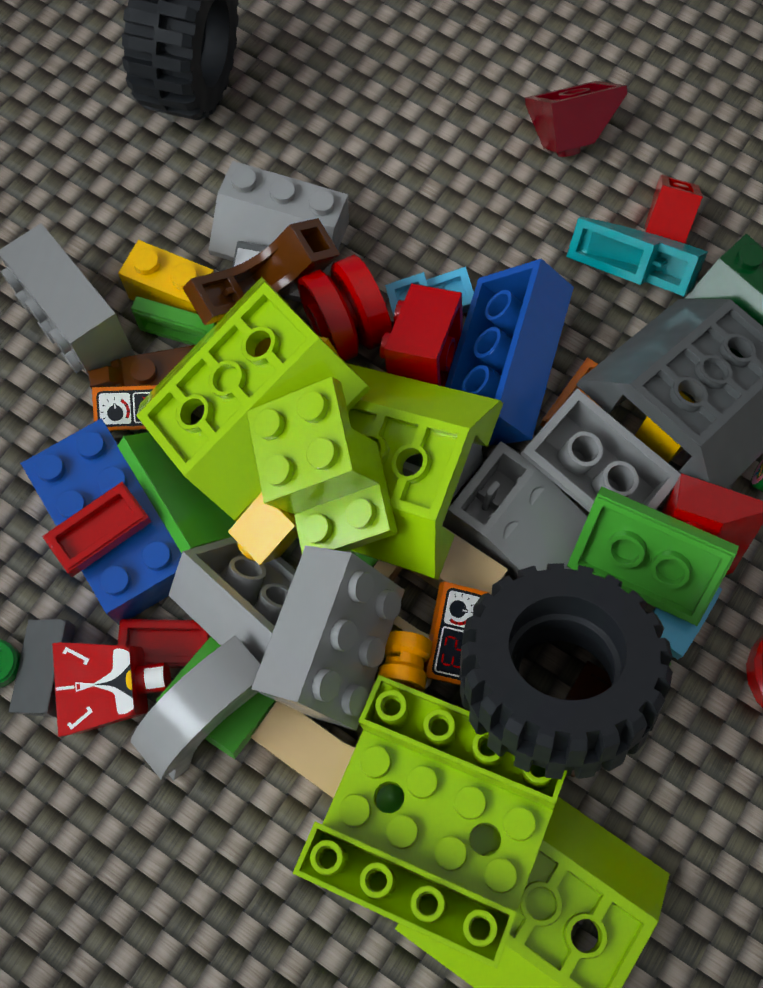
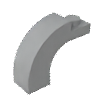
(195, 708)

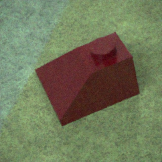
(574, 115)

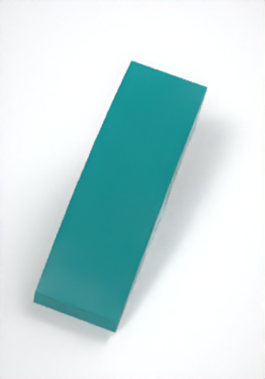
(636, 255)

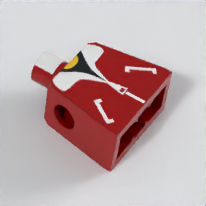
(102, 685)

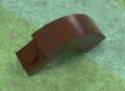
(293, 254)

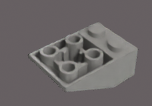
(516, 514)

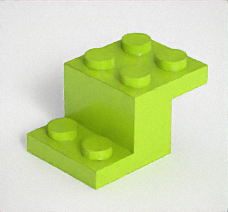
(321, 468)

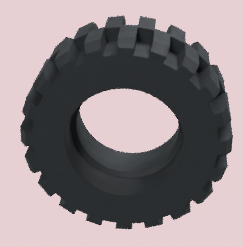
(179, 54)
(577, 610)

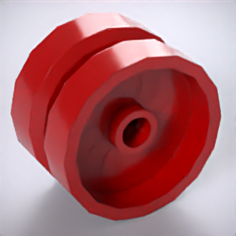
(345, 307)

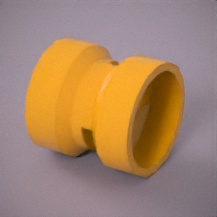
(406, 659)

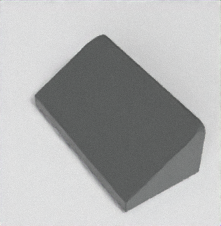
(35, 679)

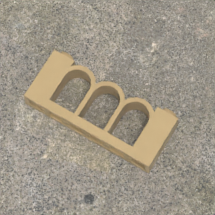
(314, 750)

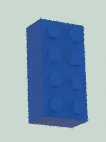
(512, 344)
(74, 476)

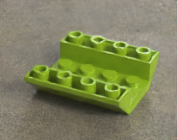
(230, 381)
(426, 420)
(420, 858)
(575, 877)

